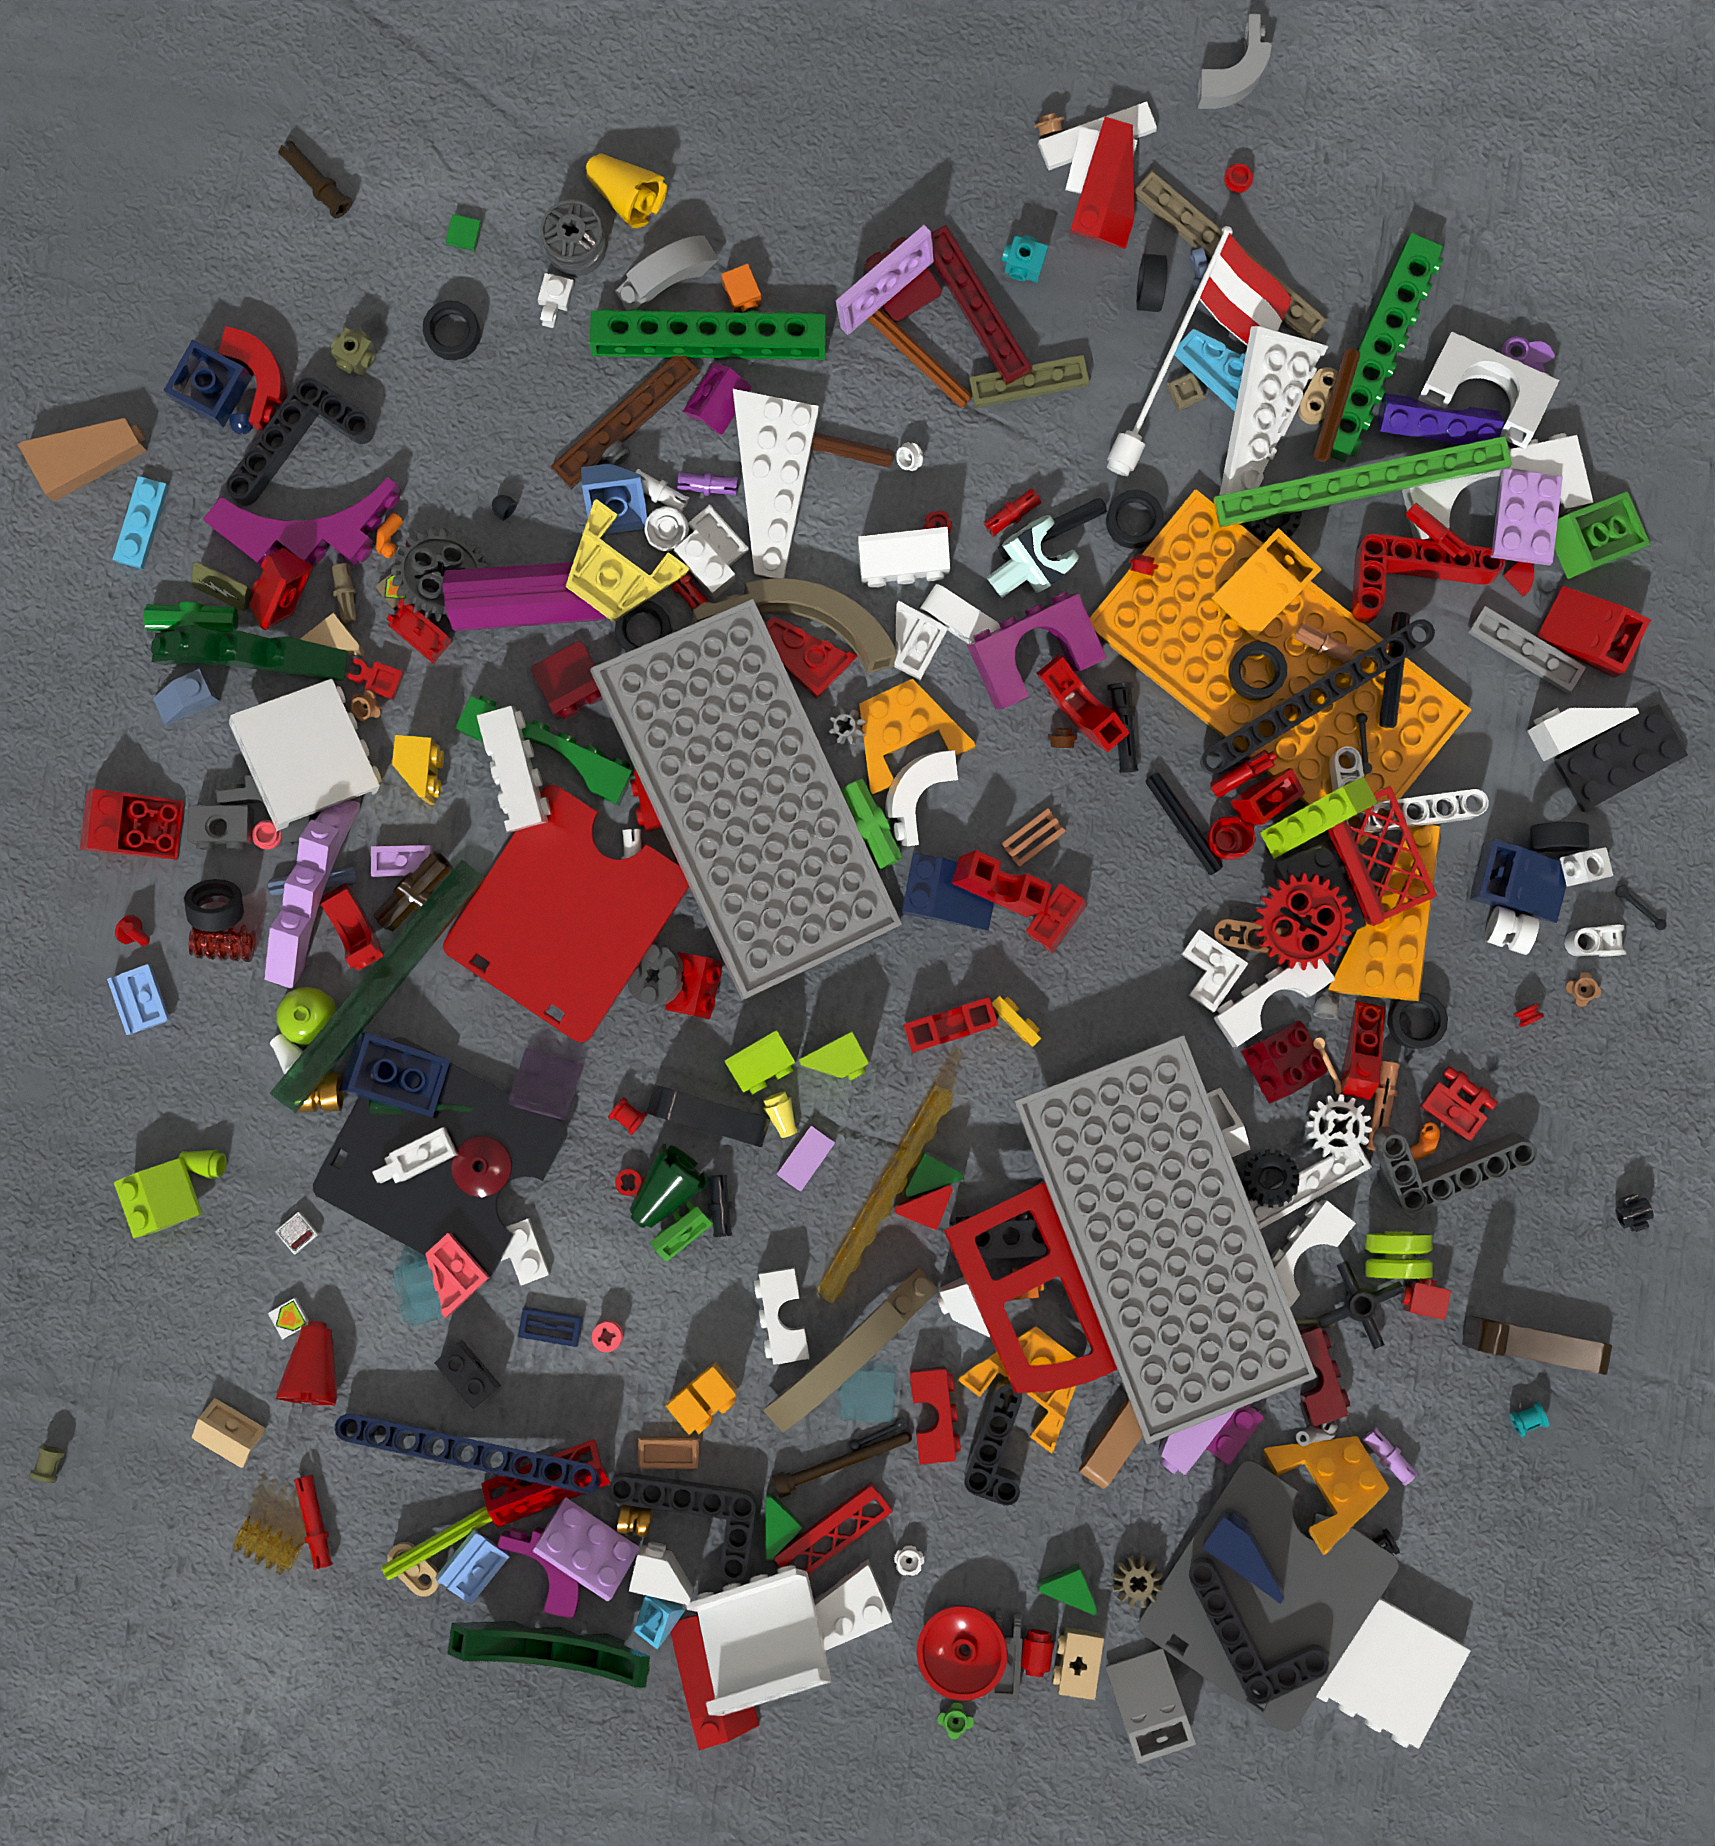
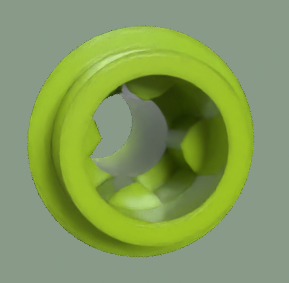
(205, 1163)

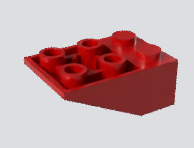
(1593, 630)
(131, 824)

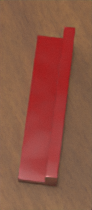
(527, 1500)
(831, 1521)

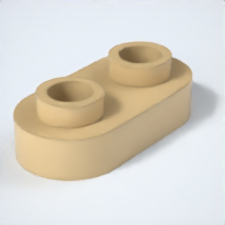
(1317, 393)
(412, 1576)

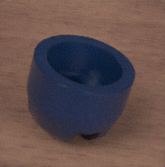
(239, 423)

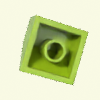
(838, 1058)
(760, 1062)
(157, 1198)

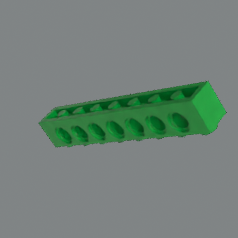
(1416, 253)
(720, 344)

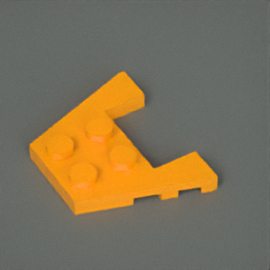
(900, 719)
(1038, 1350)
(1343, 1476)

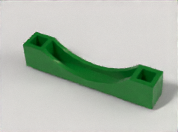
(603, 777)

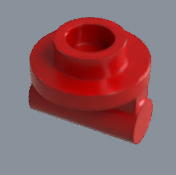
(130, 930)

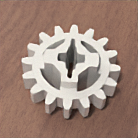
(1348, 1138)

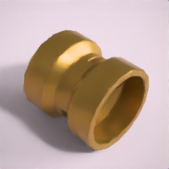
(627, 1521)

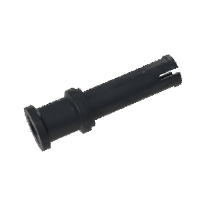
(1123, 707)

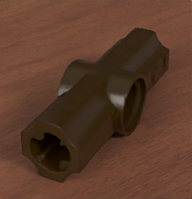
(413, 891)

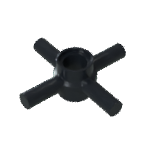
(1366, 1316)

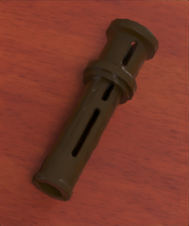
(323, 188)

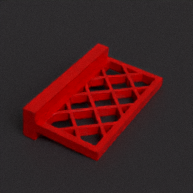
(1359, 873)

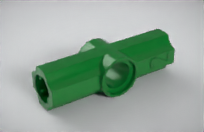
(167, 617)

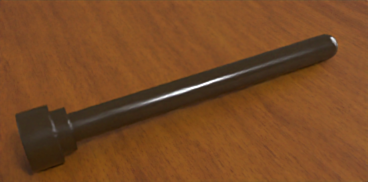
(786, 1482)

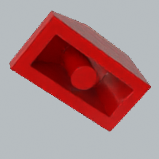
(1268, 797)

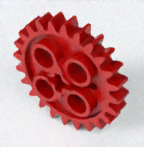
(1290, 943)

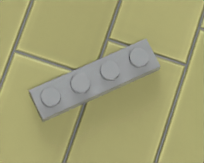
(1526, 649)

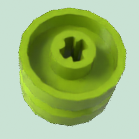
(1399, 1255)

